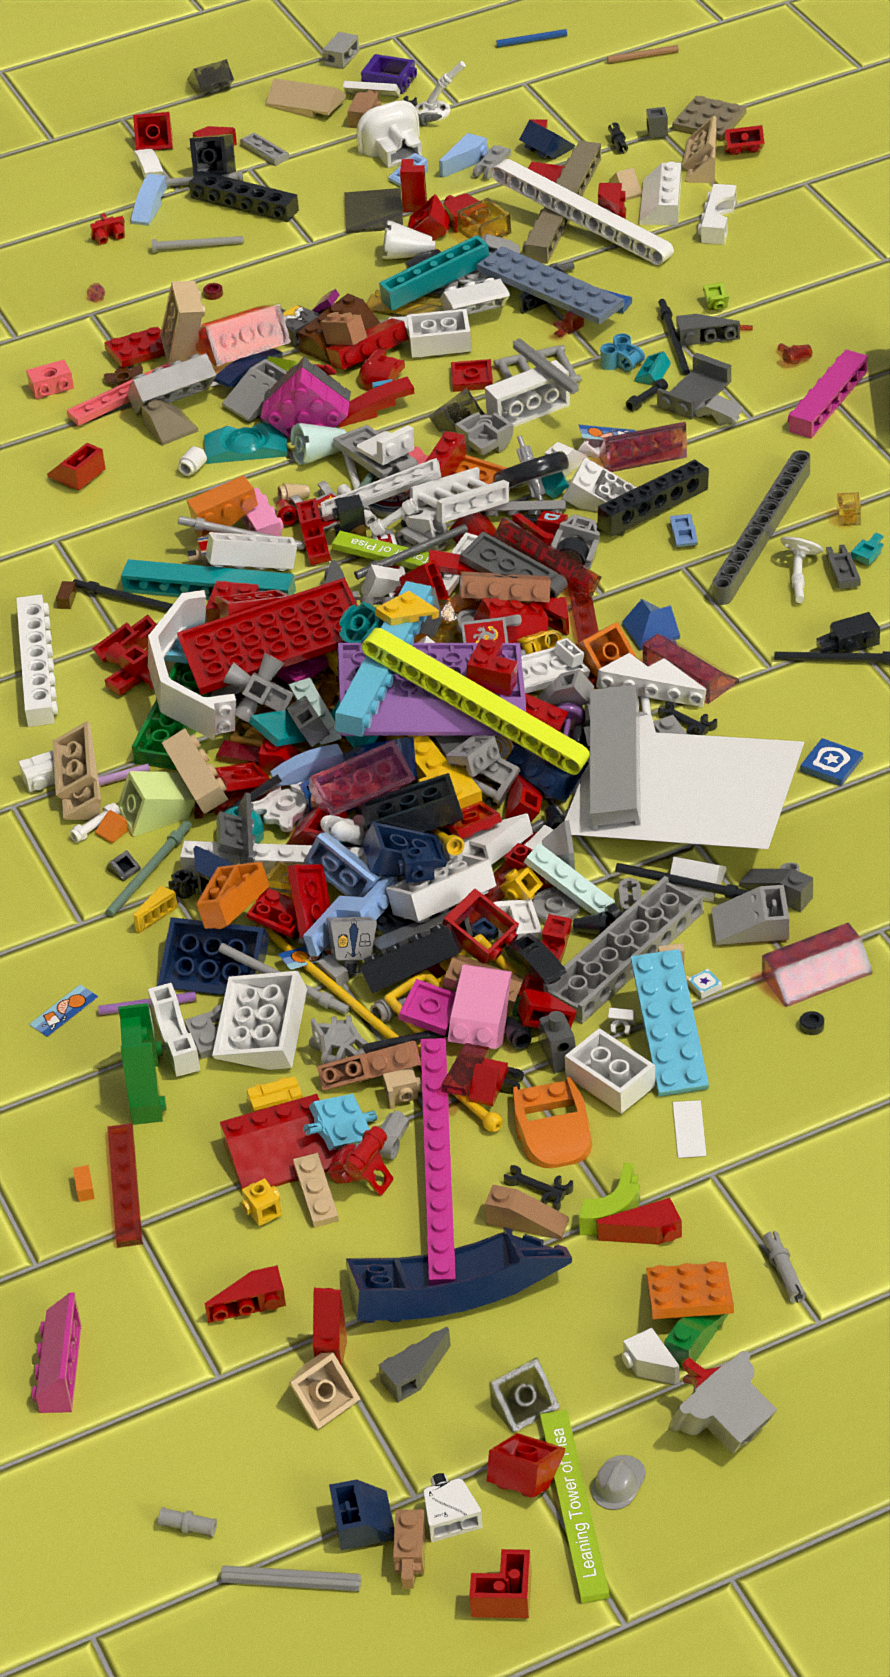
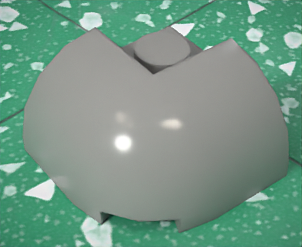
(485, 432)

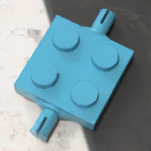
(339, 1121)

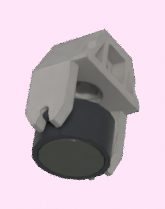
(578, 539)

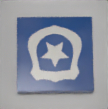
(831, 761)

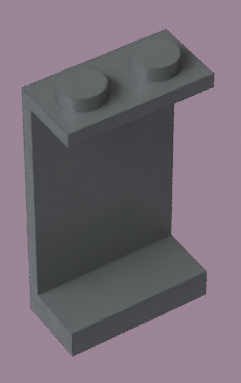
(704, 381)

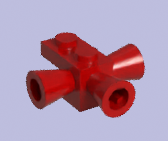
(133, 667)

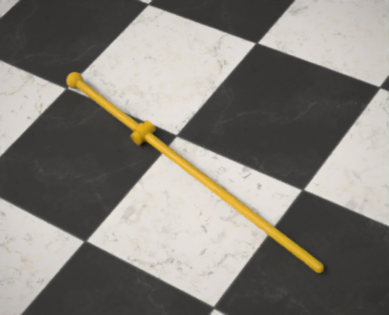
(491, 1121)

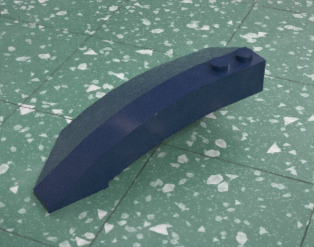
(483, 1271)

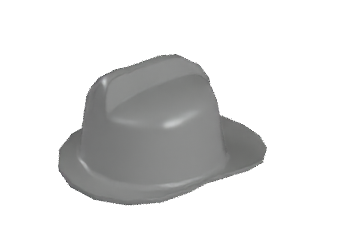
(618, 1482)

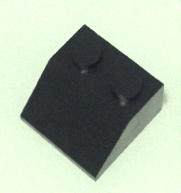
(213, 154)

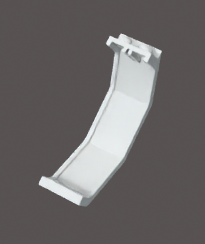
(197, 712)

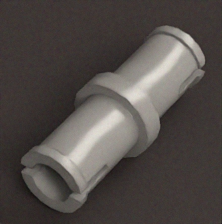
(187, 1521)

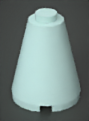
(313, 442)

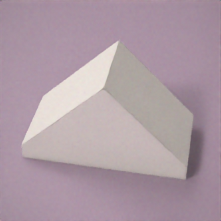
(380, 581)

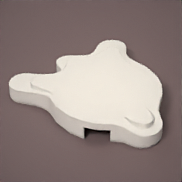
(283, 807)

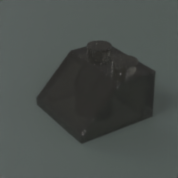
(211, 77)
(454, 411)

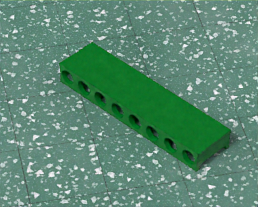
(162, 726)

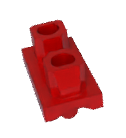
(107, 226)

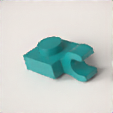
(869, 550)

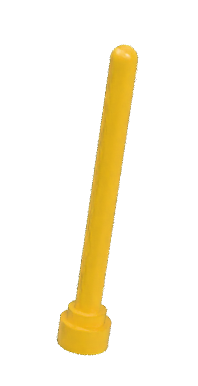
(452, 844)

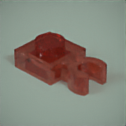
(569, 325)

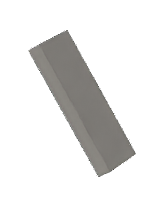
(264, 149)

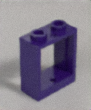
(380, 63)

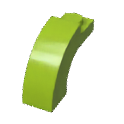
(623, 1198)

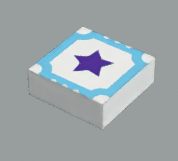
(704, 983)

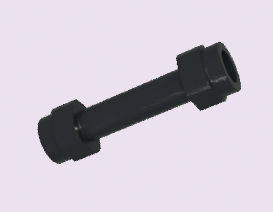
(635, 402)

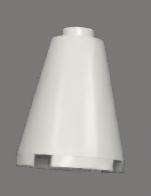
(405, 242)

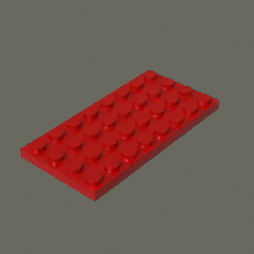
(284, 628)

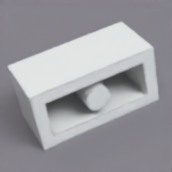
(569, 653)

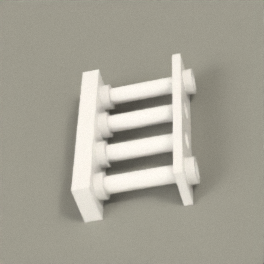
(460, 494)

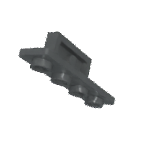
(235, 832)

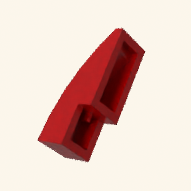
(127, 636)

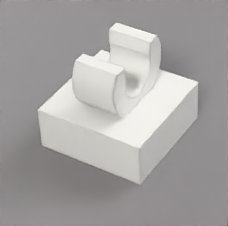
(621, 1017)

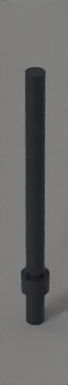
(666, 315)
(95, 588)
(831, 656)
(730, 891)

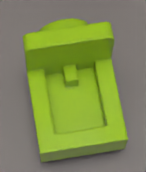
(715, 296)

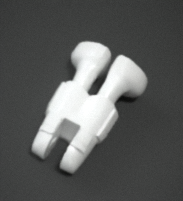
(345, 829)

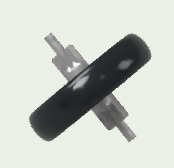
(532, 470)

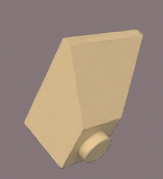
(323, 1389)

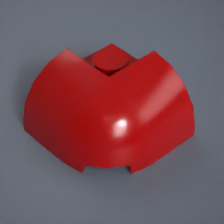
(379, 368)

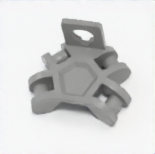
(338, 1034)

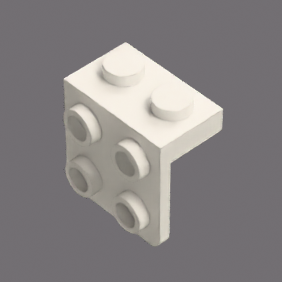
(388, 446)

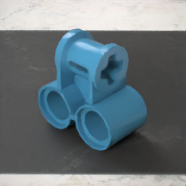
(620, 353)

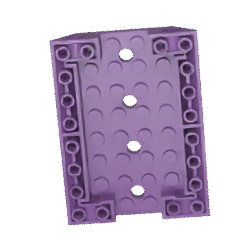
(413, 709)

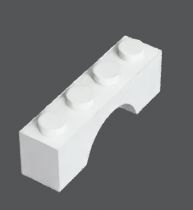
(714, 225)
(171, 1026)

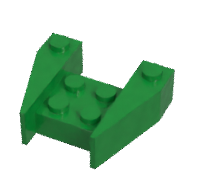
(139, 1060)

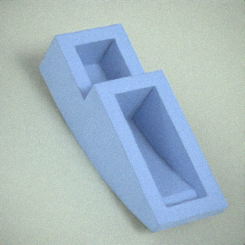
(149, 199)
(307, 764)

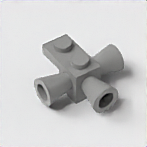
(259, 687)

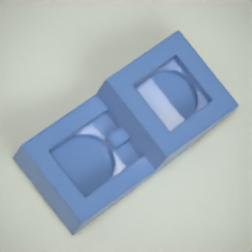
(683, 530)

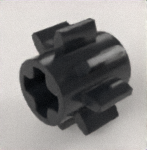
(183, 884)

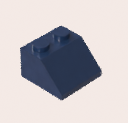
(544, 141)

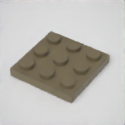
(702, 109)

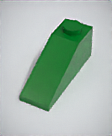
(692, 1336)

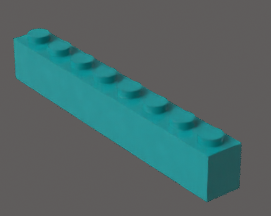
(175, 579)

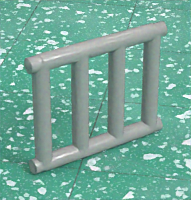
(556, 350)

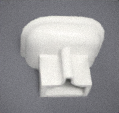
(390, 132)

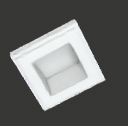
(590, 447)

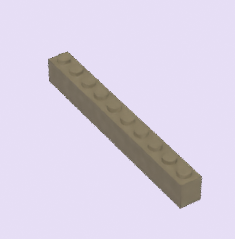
(550, 225)

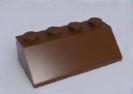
(311, 336)

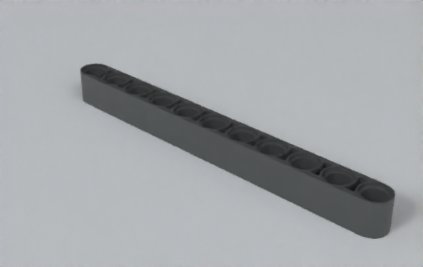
(761, 528)

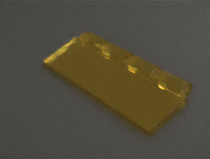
(417, 306)

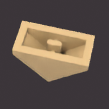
(629, 183)

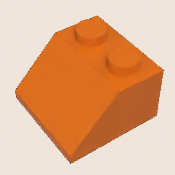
(604, 647)

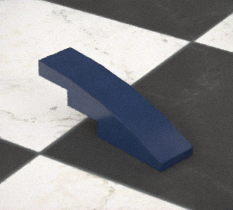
(234, 372)

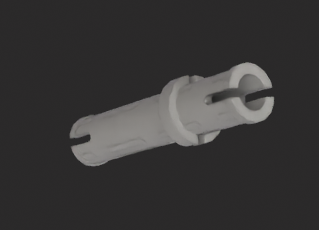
(781, 1260)

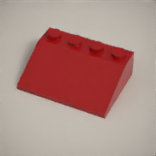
(269, 1140)

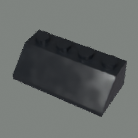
(417, 806)

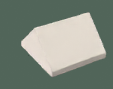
(700, 871)

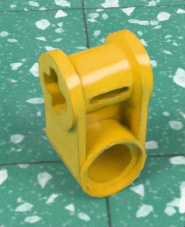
(538, 641)

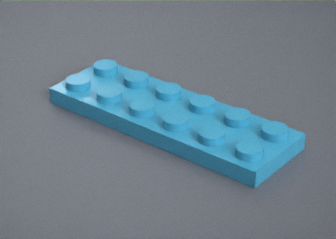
(669, 1022)

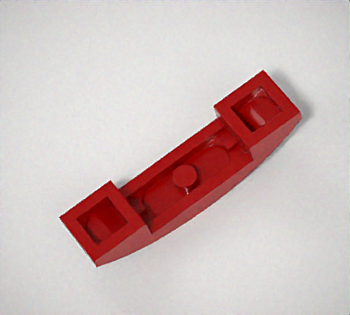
(555, 938)

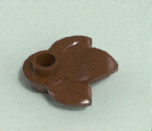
(123, 375)

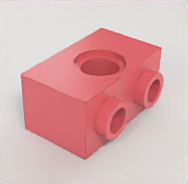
(50, 379)

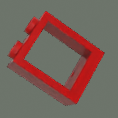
(477, 901)

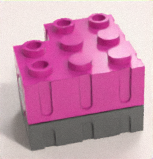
(305, 397)

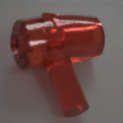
(795, 353)

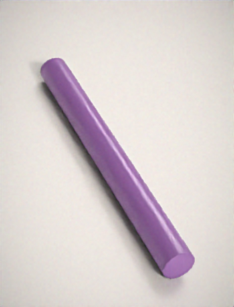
(113, 1008)

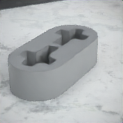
(409, 538)
(624, 896)

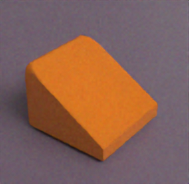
(112, 827)

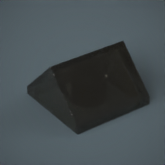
(522, 1395)

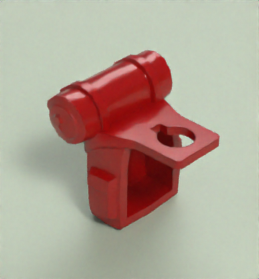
(361, 1161)

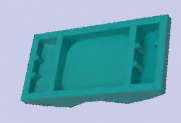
(245, 443)

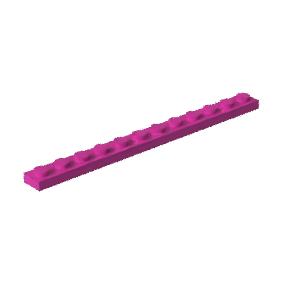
(437, 1163)

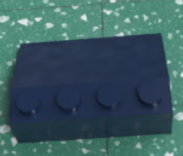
(193, 957)

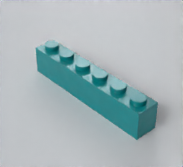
(433, 273)

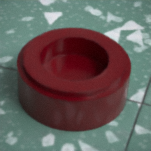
(213, 291)

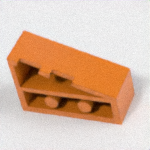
(224, 503)
(230, 893)

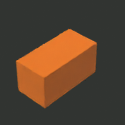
(83, 1183)

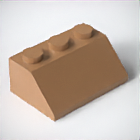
(454, 970)

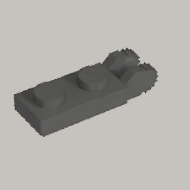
(843, 567)

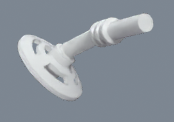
(432, 105)
(800, 549)

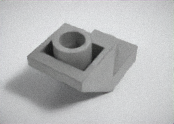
(721, 408)

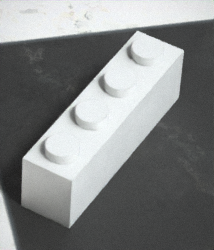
(251, 551)

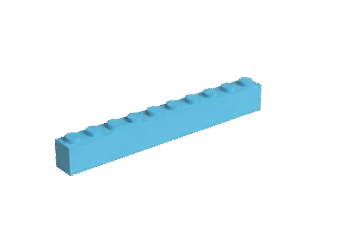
(373, 678)

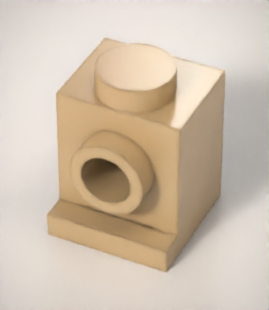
(401, 1086)

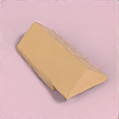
(303, 97)
(701, 154)
(77, 774)

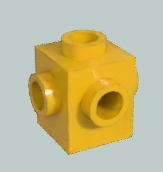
(521, 884)
(261, 1202)

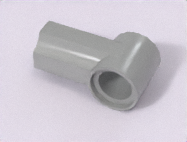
(395, 1127)

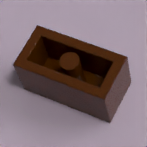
(66, 595)

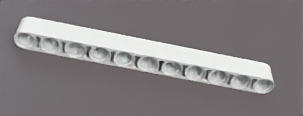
(582, 211)

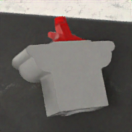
(723, 1403)

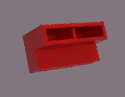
(412, 185)

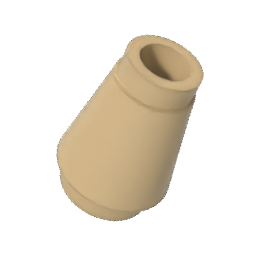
(289, 490)

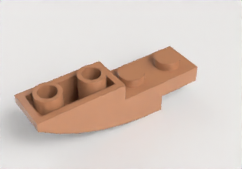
(368, 1065)

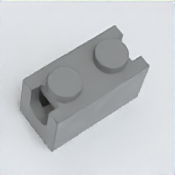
(341, 50)

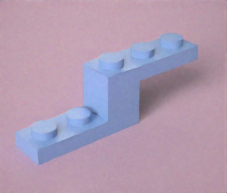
(370, 905)

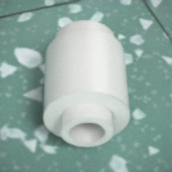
(192, 461)

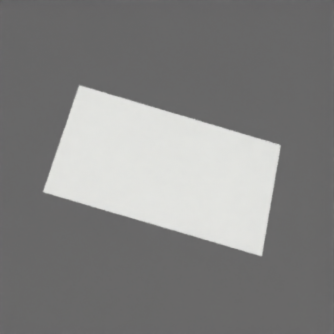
(701, 791)

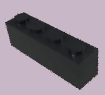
(411, 957)

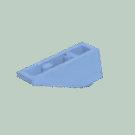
(464, 154)

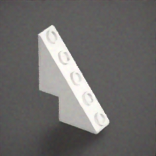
(657, 681)
(496, 841)

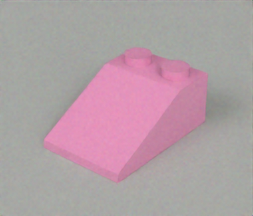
(480, 1007)

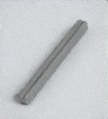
(545, 366)
(291, 1578)

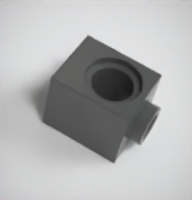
(657, 122)

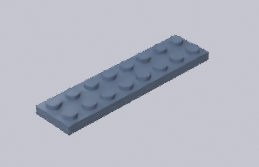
(551, 285)

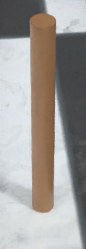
(642, 54)

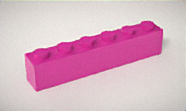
(828, 393)

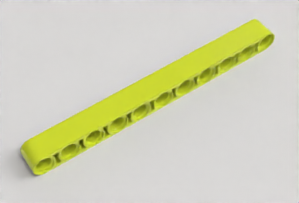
(475, 701)

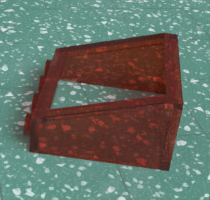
(243, 334)

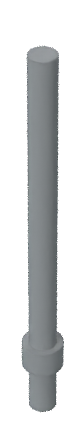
(200, 524)
(324, 999)

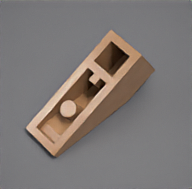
(523, 1213)

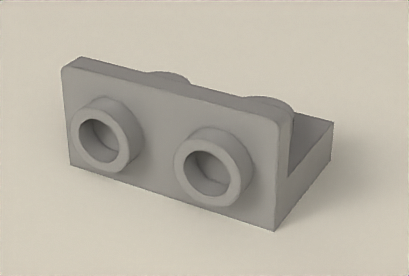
(475, 754)

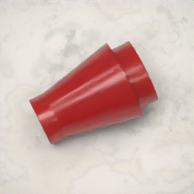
(286, 512)

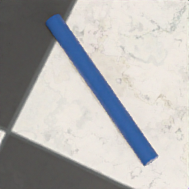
(531, 38)

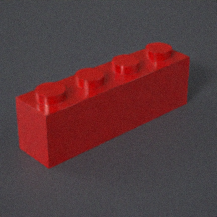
(378, 337)
(449, 452)

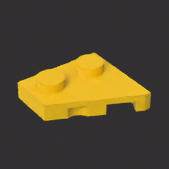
(404, 609)

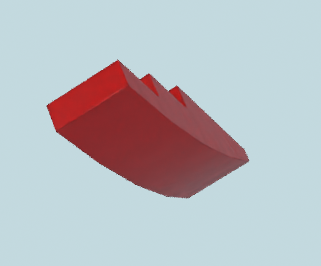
(384, 396)
(313, 531)

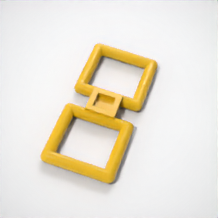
(426, 975)

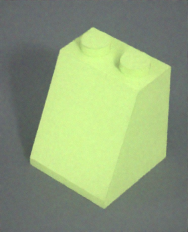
(154, 800)

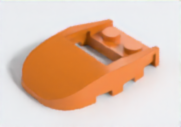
(554, 1139)

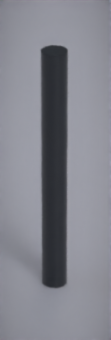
(378, 1045)

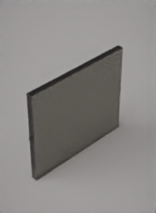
(372, 209)

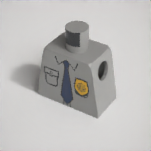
(351, 939)

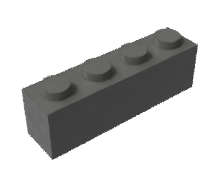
(401, 934)

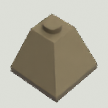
(166, 421)

